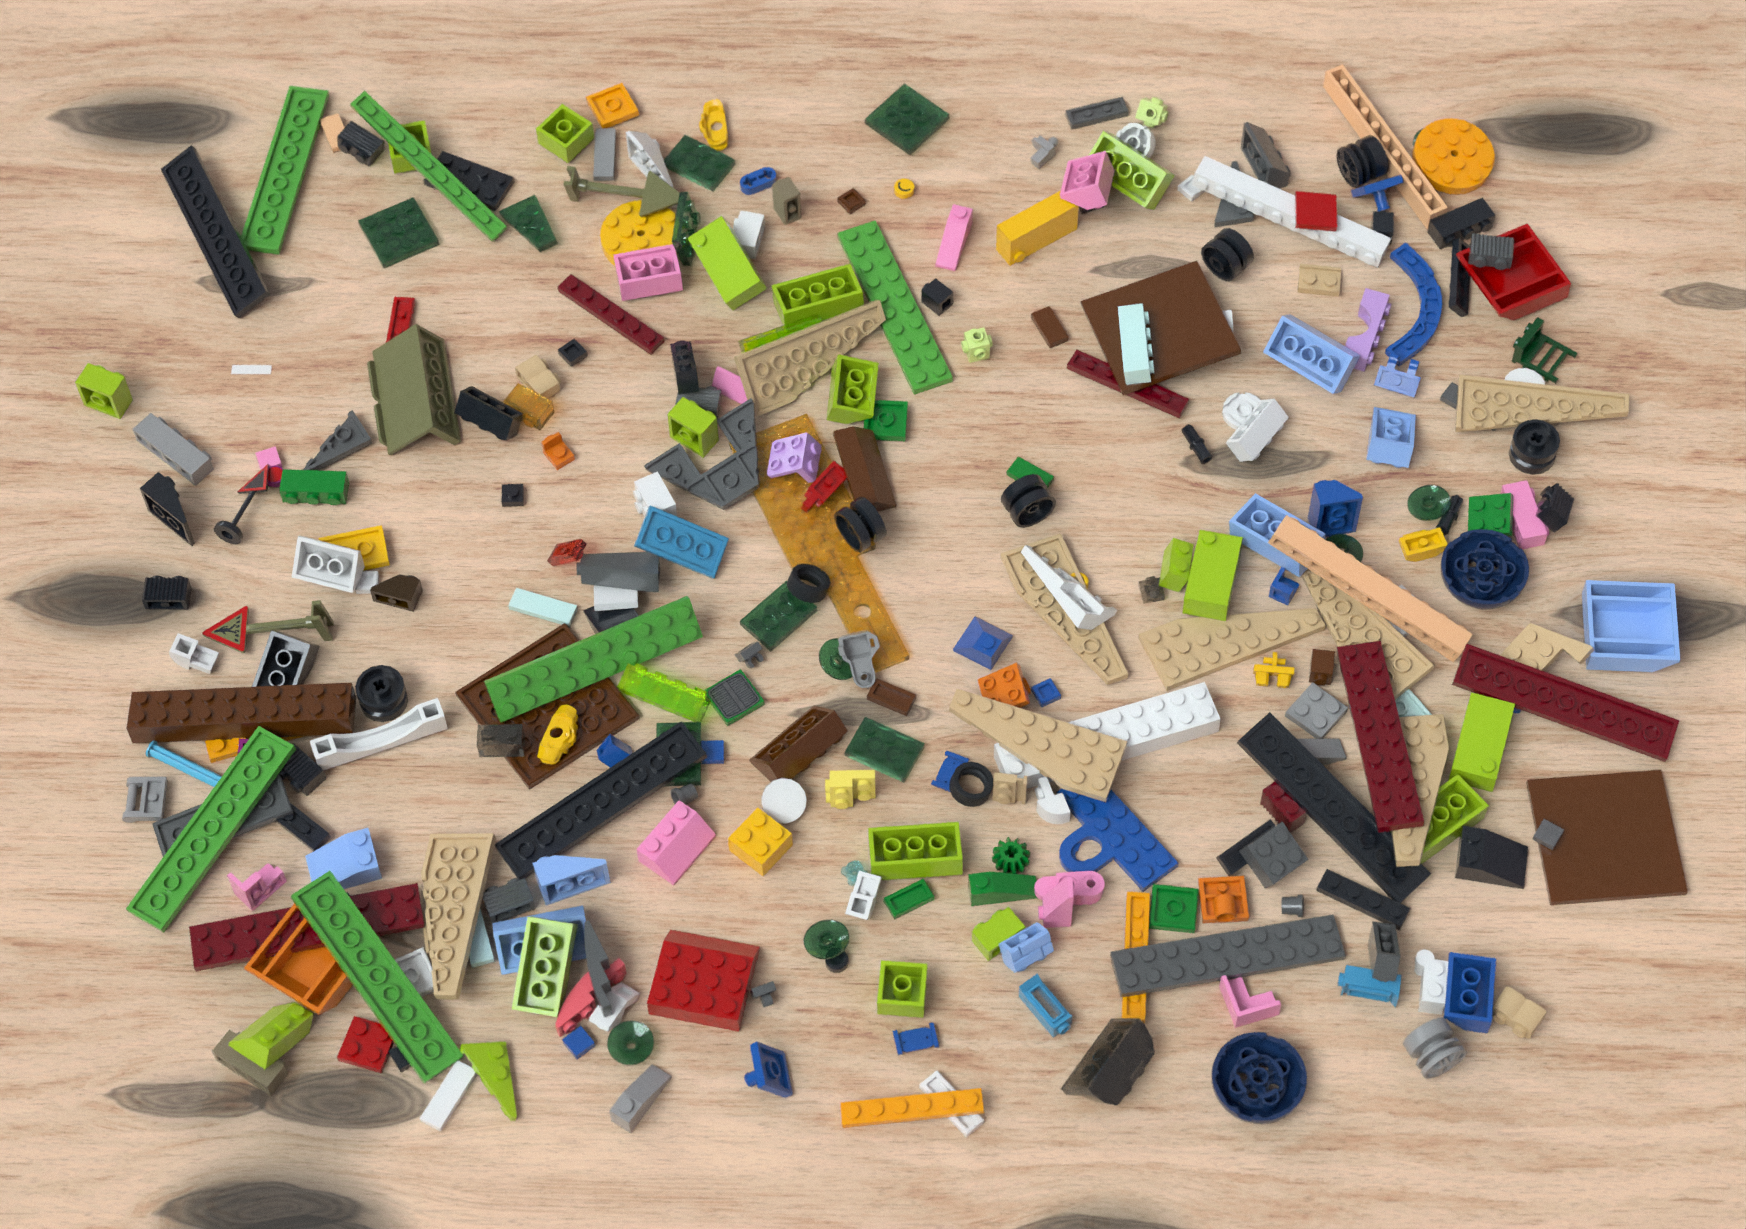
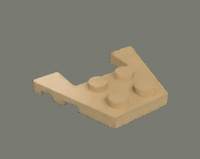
(1541, 647)

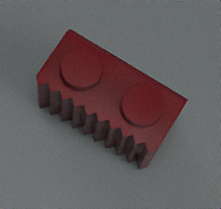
(1282, 807)

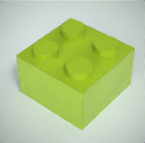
(419, 132)
(565, 133)
(104, 390)
(693, 426)
(902, 989)

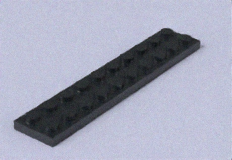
(215, 232)
(601, 800)
(1330, 806)

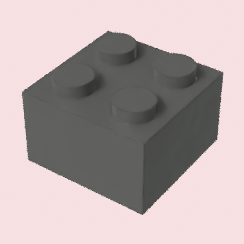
(1273, 855)

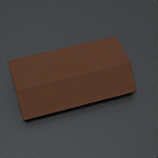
(864, 466)

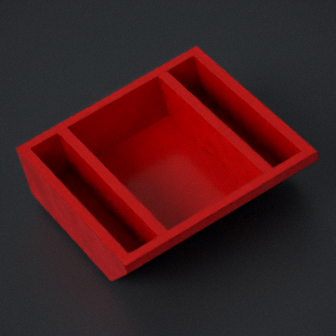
(1530, 282)
(702, 980)

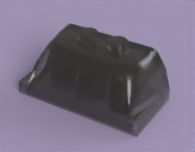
(1112, 1062)

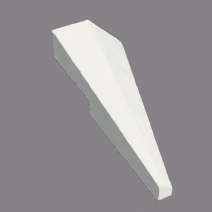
(1076, 601)

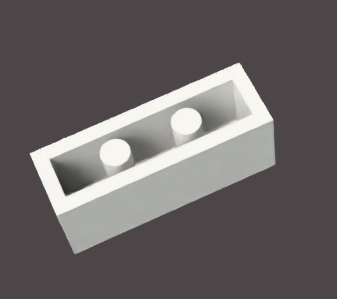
(1257, 430)

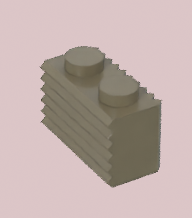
(786, 200)

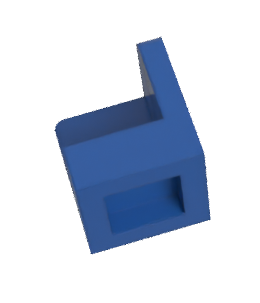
(1282, 588)
(613, 751)

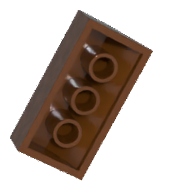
(800, 744)

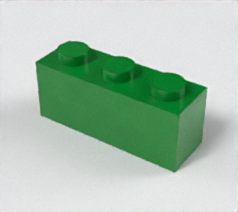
(314, 487)

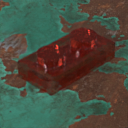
(567, 552)

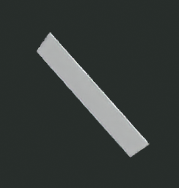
(251, 369)

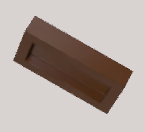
(1049, 327)
(891, 697)

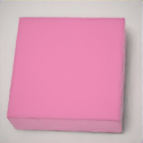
(268, 456)

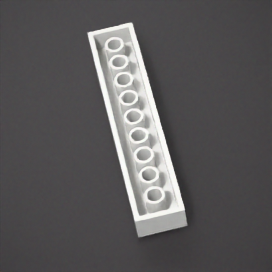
(1143, 724)

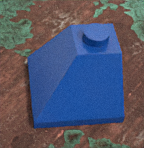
(983, 643)

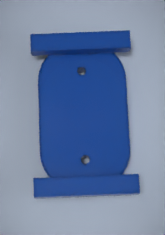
(947, 769)
(915, 1039)

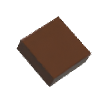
(851, 201)

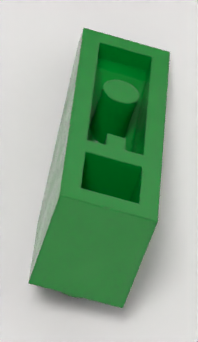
(1000, 887)

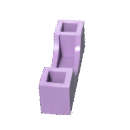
(1371, 311)

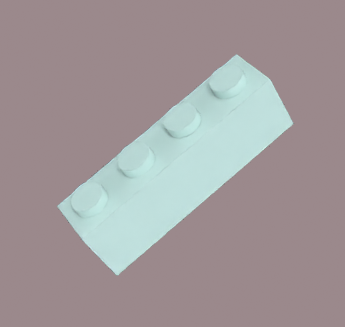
(1134, 344)

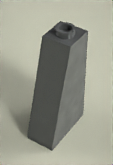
(621, 570)

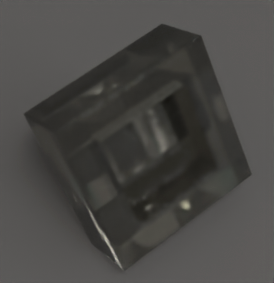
(1150, 590)

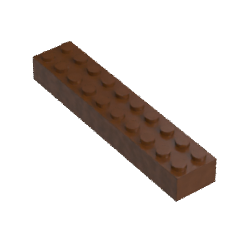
(239, 711)

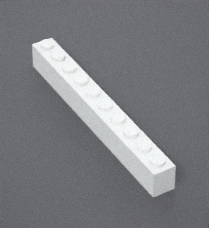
(1280, 208)

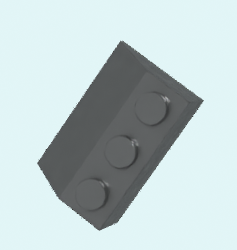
(1263, 156)

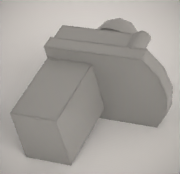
(1045, 151)

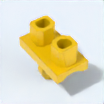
(1263, 672)

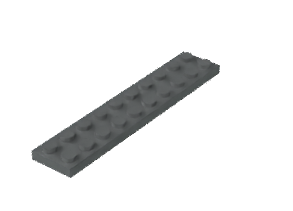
(1228, 954)

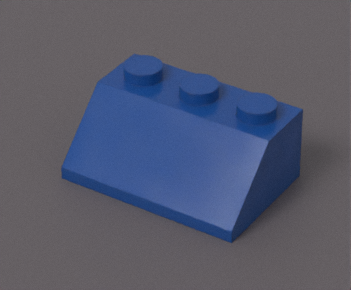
(1334, 508)
(1470, 991)

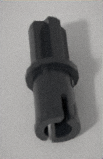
(1197, 444)
(1452, 514)

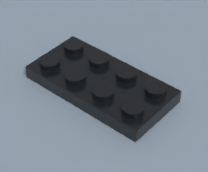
(485, 183)

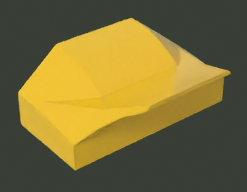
(1422, 544)

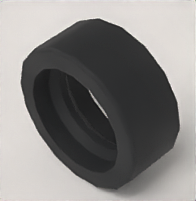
(806, 592)
(963, 796)

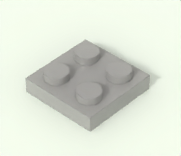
(1316, 711)

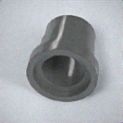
(685, 794)
(1293, 905)

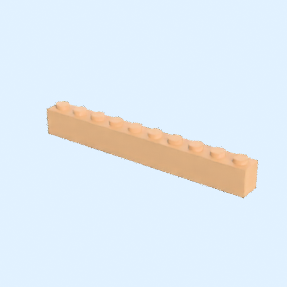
(1367, 121)
(1370, 588)

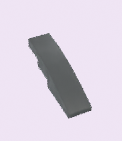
(597, 962)

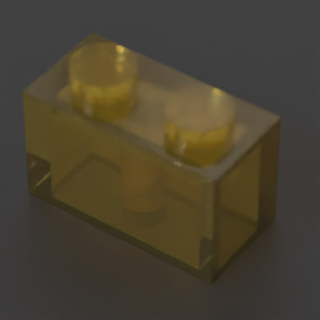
(535, 407)

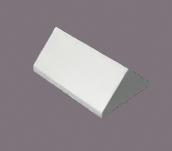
(327, 564)

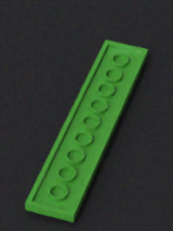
(284, 169)
(904, 323)
(593, 659)
(210, 829)
(377, 977)

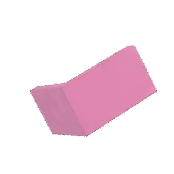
(258, 885)
(1245, 1008)

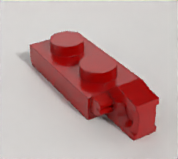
(824, 486)

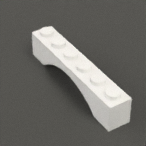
(343, 748)

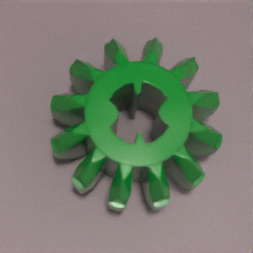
(1010, 848)

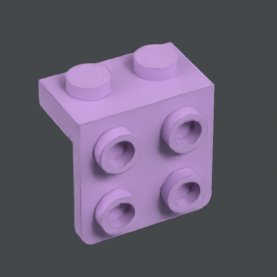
(793, 455)

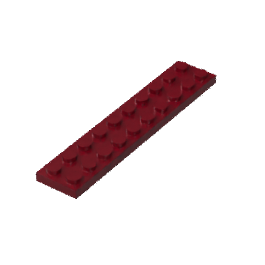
(1566, 702)
(1380, 737)
(240, 937)

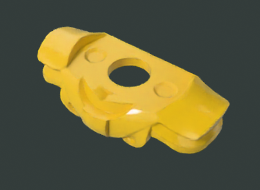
(714, 113)
(552, 748)

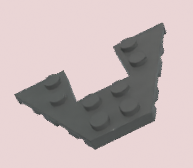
(729, 479)

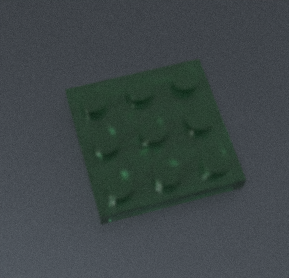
(907, 119)
(398, 232)

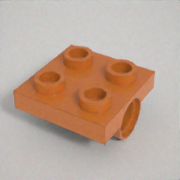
(1006, 686)
(1223, 899)

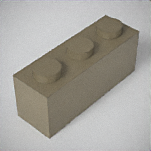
(265, 1079)

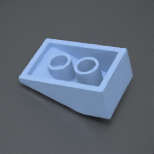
(1391, 437)
(348, 858)
(569, 876)

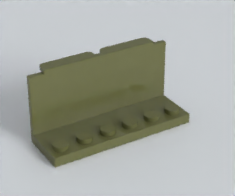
(412, 390)

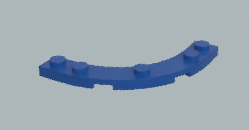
(1430, 304)

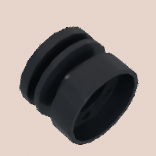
(1362, 161)

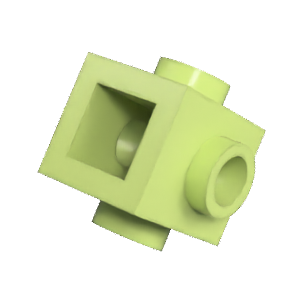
(1146, 109)
(976, 344)

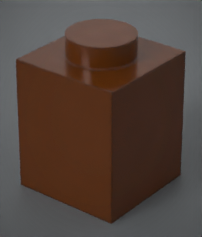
(1321, 667)

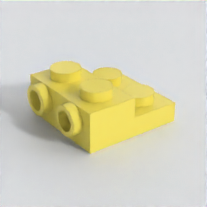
(849, 785)

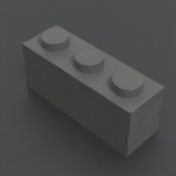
(1383, 951)

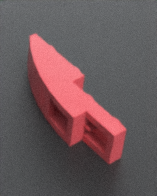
(581, 999)

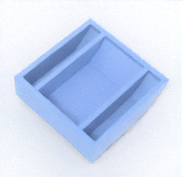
(1630, 625)

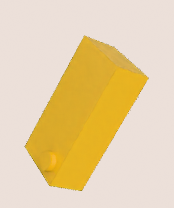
(1035, 228)

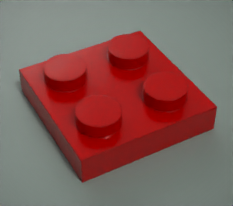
(366, 1045)

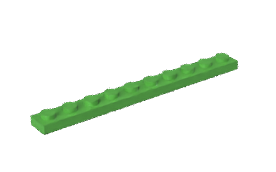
(428, 166)

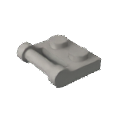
(152, 799)

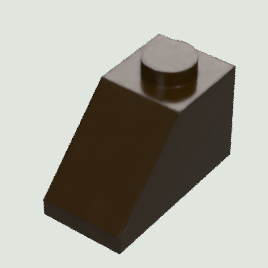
(398, 592)

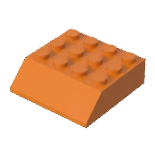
(305, 976)

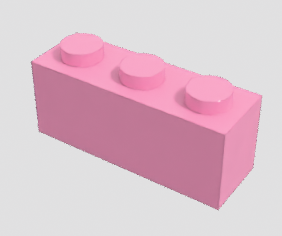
(1526, 527)

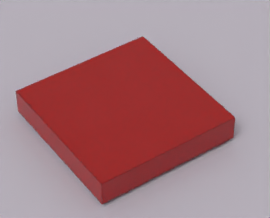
(1316, 211)

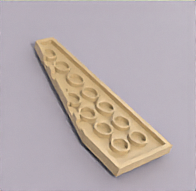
(1357, 624)

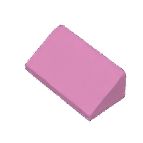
(729, 384)

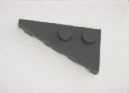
(1231, 214)
(343, 442)

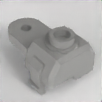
(858, 652)

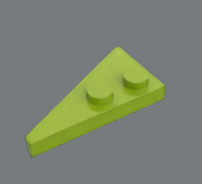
(492, 1065)

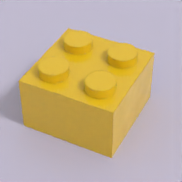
(760, 841)

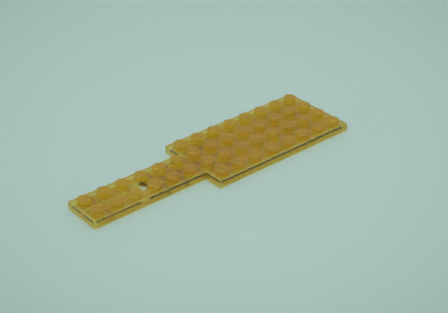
(817, 541)

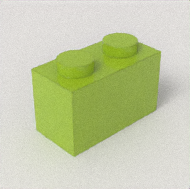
(1176, 564)
(999, 928)

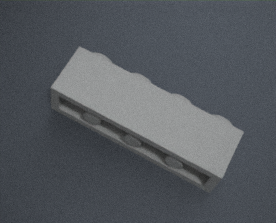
(173, 448)

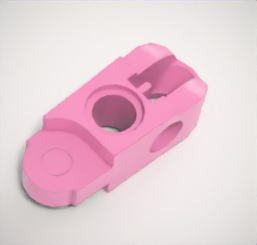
(1081, 886)

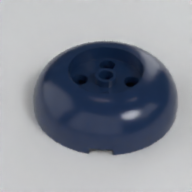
(1488, 550)
(1244, 1056)

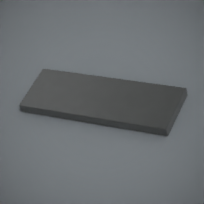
(271, 806)

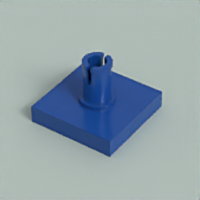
(1378, 191)
(769, 1070)

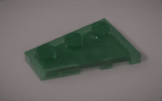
(530, 222)

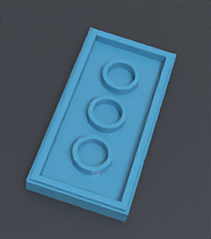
(681, 542)

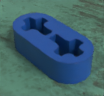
(757, 180)

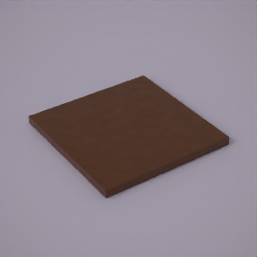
(1183, 319)
(599, 710)
(1613, 839)

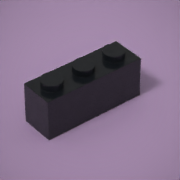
(1461, 223)
(684, 367)
(488, 413)

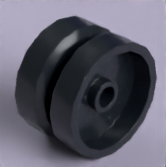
(1227, 254)
(1534, 447)
(1028, 500)
(860, 524)
(381, 693)

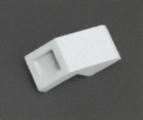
(620, 998)

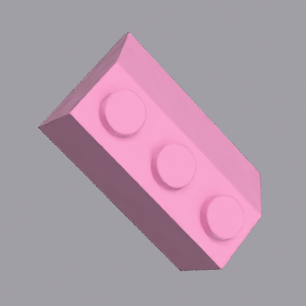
(1088, 181)
(648, 272)
(675, 843)

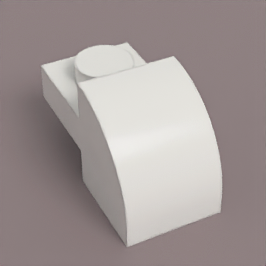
(189, 654)
(1050, 806)
(864, 895)

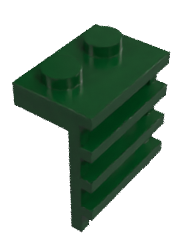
(1531, 344)

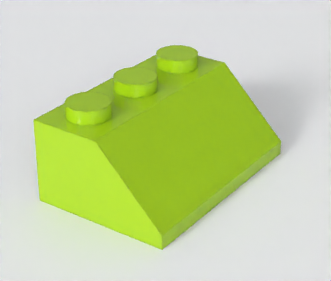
(852, 390)
(273, 1034)

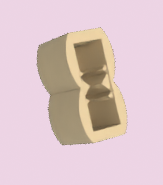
(536, 376)
(1518, 1013)

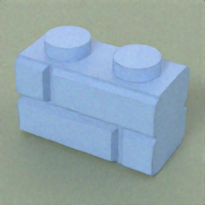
(1026, 947)

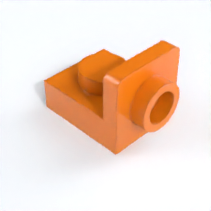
(557, 451)

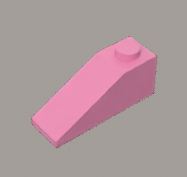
(954, 237)
(1057, 905)

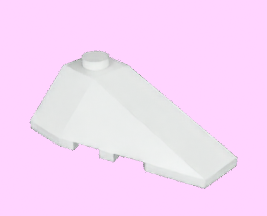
(646, 155)

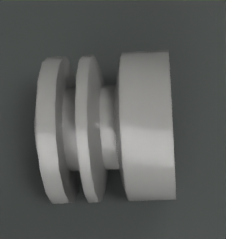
(1434, 1048)

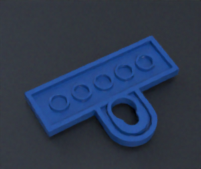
(1120, 838)

